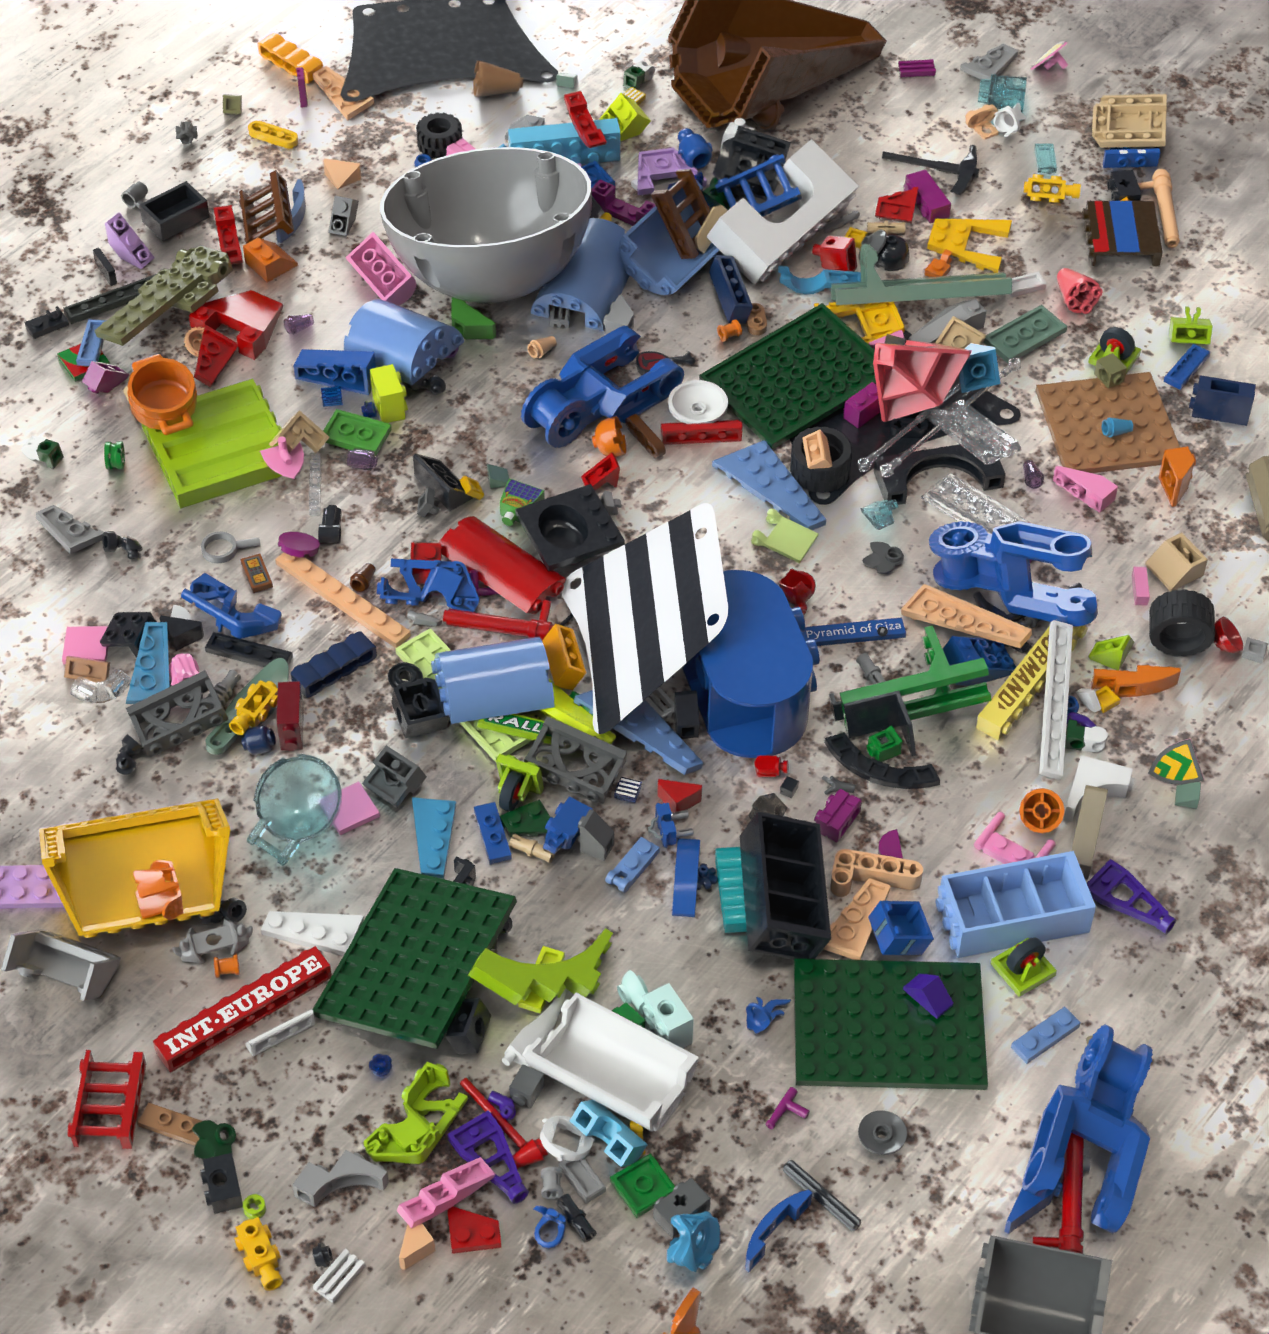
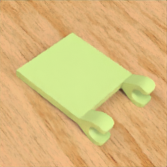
(786, 538)

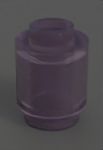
(362, 459)

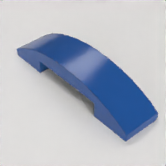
(686, 877)
(791, 1206)

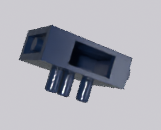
(1222, 400)

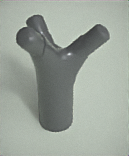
(836, 785)

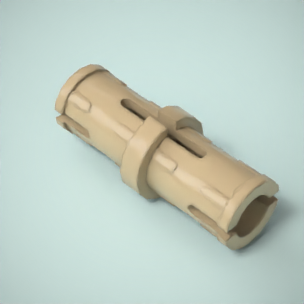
(889, 228)
(531, 848)

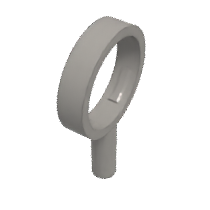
(226, 536)

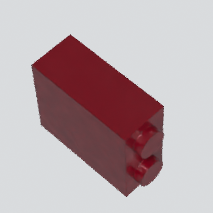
(290, 716)

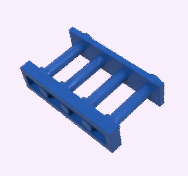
(772, 202)

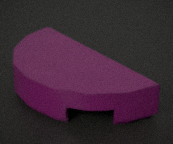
(890, 845)

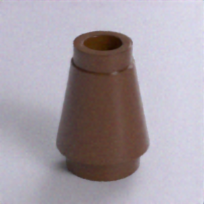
(362, 578)

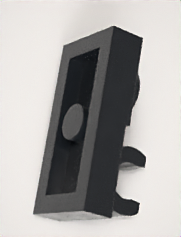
(47, 323)

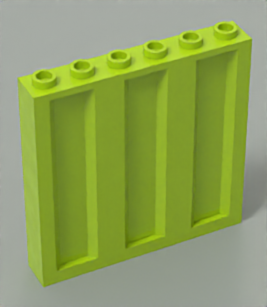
(220, 447)

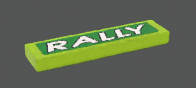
(515, 725)

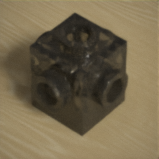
(768, 803)

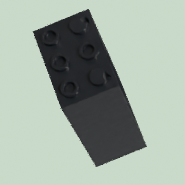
(784, 887)

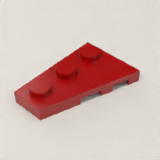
(213, 355)

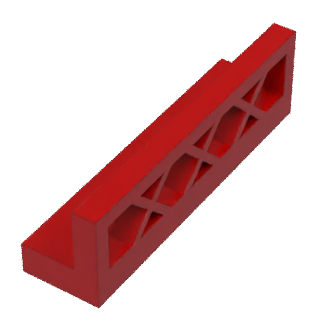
(701, 433)

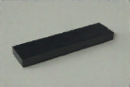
(245, 650)

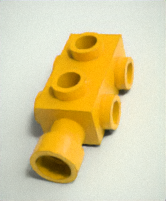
(1046, 186)
(254, 707)
(254, 1239)

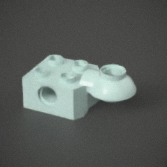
(660, 1008)

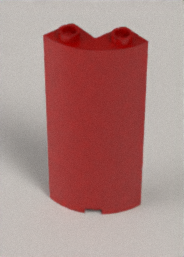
(501, 564)

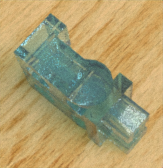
(1003, 91)

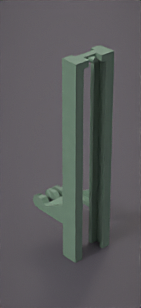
(875, 290)

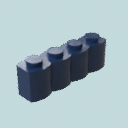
(336, 662)

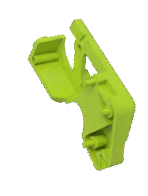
(416, 1137)

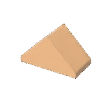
(415, 1246)

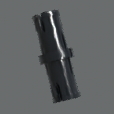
(576, 1217)

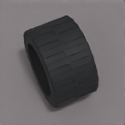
(822, 479)
(1186, 608)

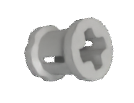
(551, 1183)

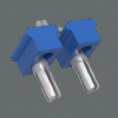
(666, 825)

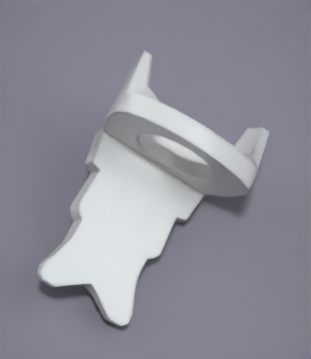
(1008, 119)

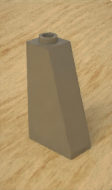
(1088, 826)

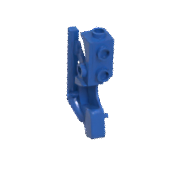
(447, 577)
(241, 625)

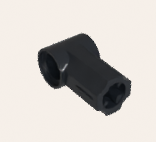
(330, 528)

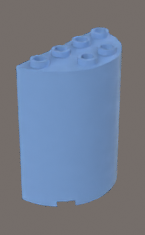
(401, 338)
(493, 680)

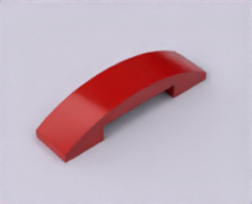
(583, 121)
(227, 233)

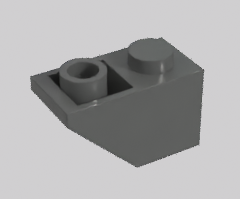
(343, 215)
(595, 836)

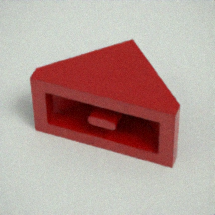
(679, 794)

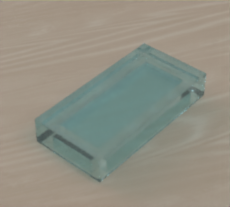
(1045, 158)

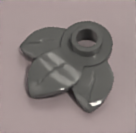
(883, 557)

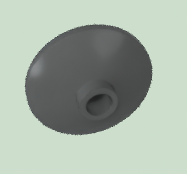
(876, 240)
(884, 1124)

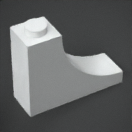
(1098, 774)

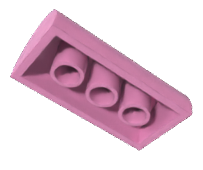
(382, 270)

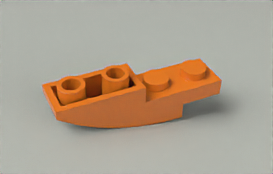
(1143, 682)

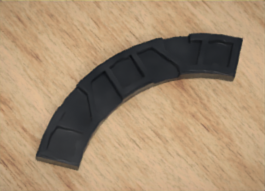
(877, 771)

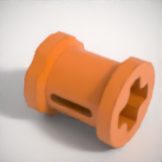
(729, 330)
(226, 966)

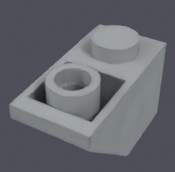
(619, 315)

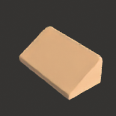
(817, 450)

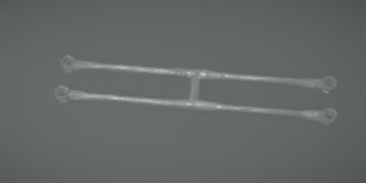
(948, 417)

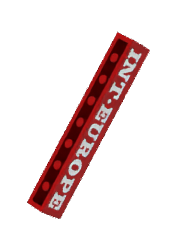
(242, 1009)

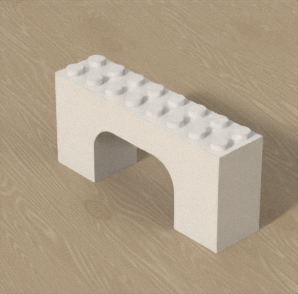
(763, 245)

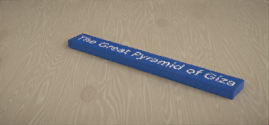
(855, 631)

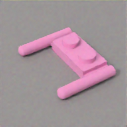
(1005, 849)

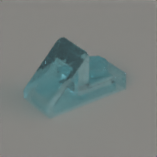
(880, 513)

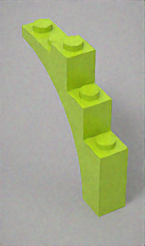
(517, 979)

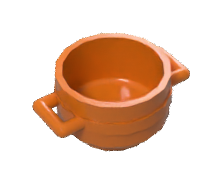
(162, 394)

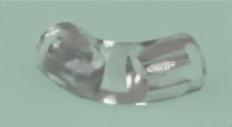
(101, 691)

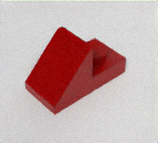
(604, 471)

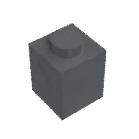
(526, 1086)

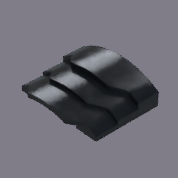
(745, 152)

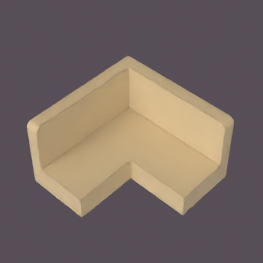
(301, 428)

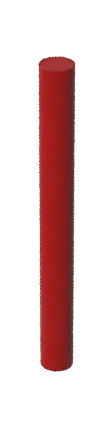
(486, 1105)

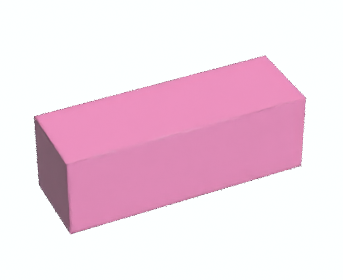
(1140, 586)

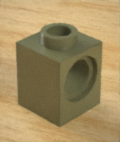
(1110, 370)

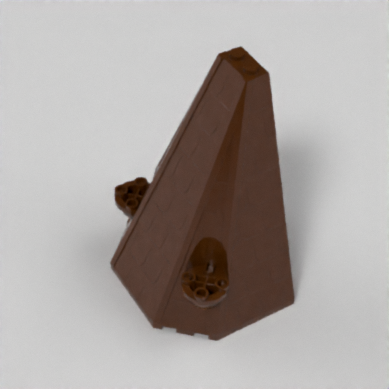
(753, 53)

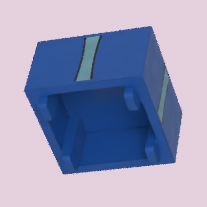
(900, 928)

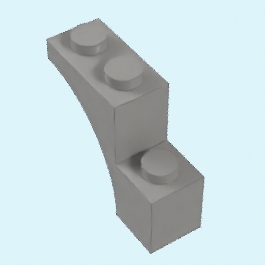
(351, 1169)

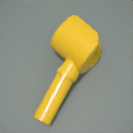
(637, 1129)

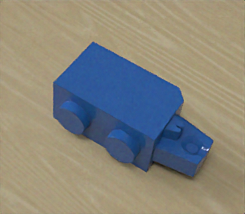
(564, 826)

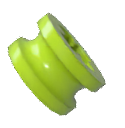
(258, 1201)

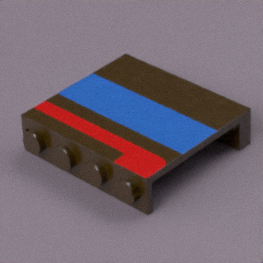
(1122, 229)

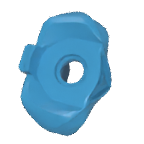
(690, 1249)

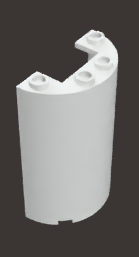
(614, 1062)

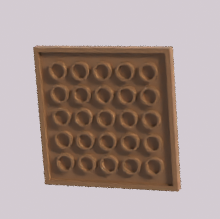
(1076, 415)

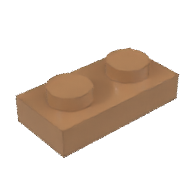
(88, 668)

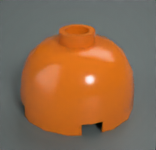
(609, 437)
(1041, 810)

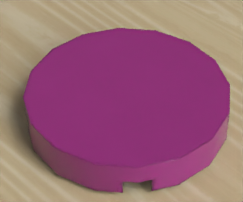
(298, 544)

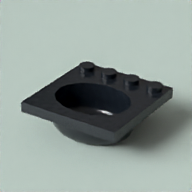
(569, 527)

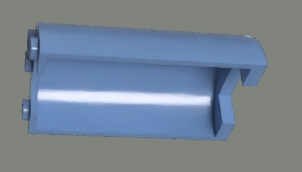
(652, 256)
(590, 278)

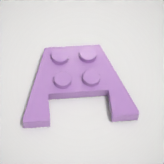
(659, 165)

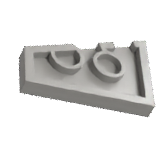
(66, 530)

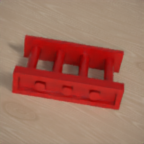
(128, 1111)

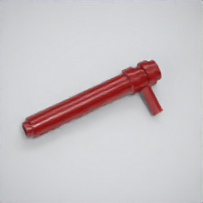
(501, 624)
(1070, 1232)

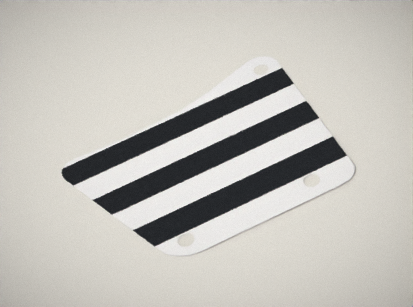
(648, 610)

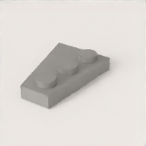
(992, 63)

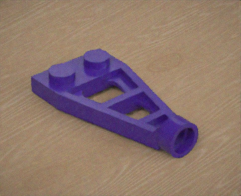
(1113, 875)
(479, 1131)

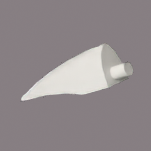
(537, 1028)

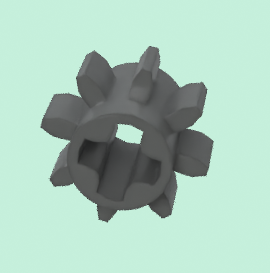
(186, 132)

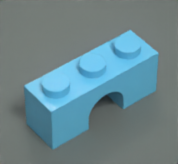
(596, 1120)

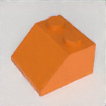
(267, 259)
(1176, 473)

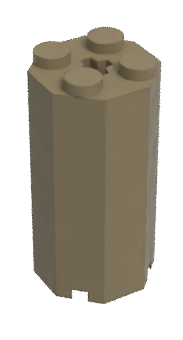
(1259, 488)

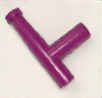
(481, 591)
(787, 1104)

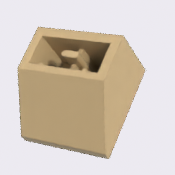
(1177, 562)

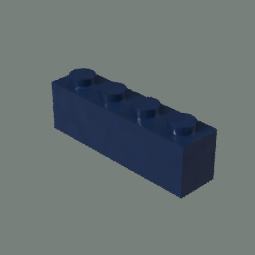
(730, 289)

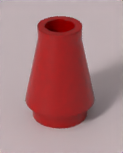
(530, 1153)

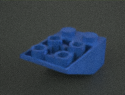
(994, 653)

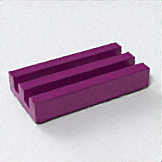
(916, 68)
(302, 87)

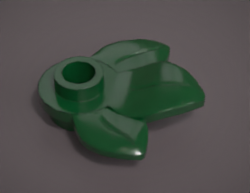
(210, 1142)

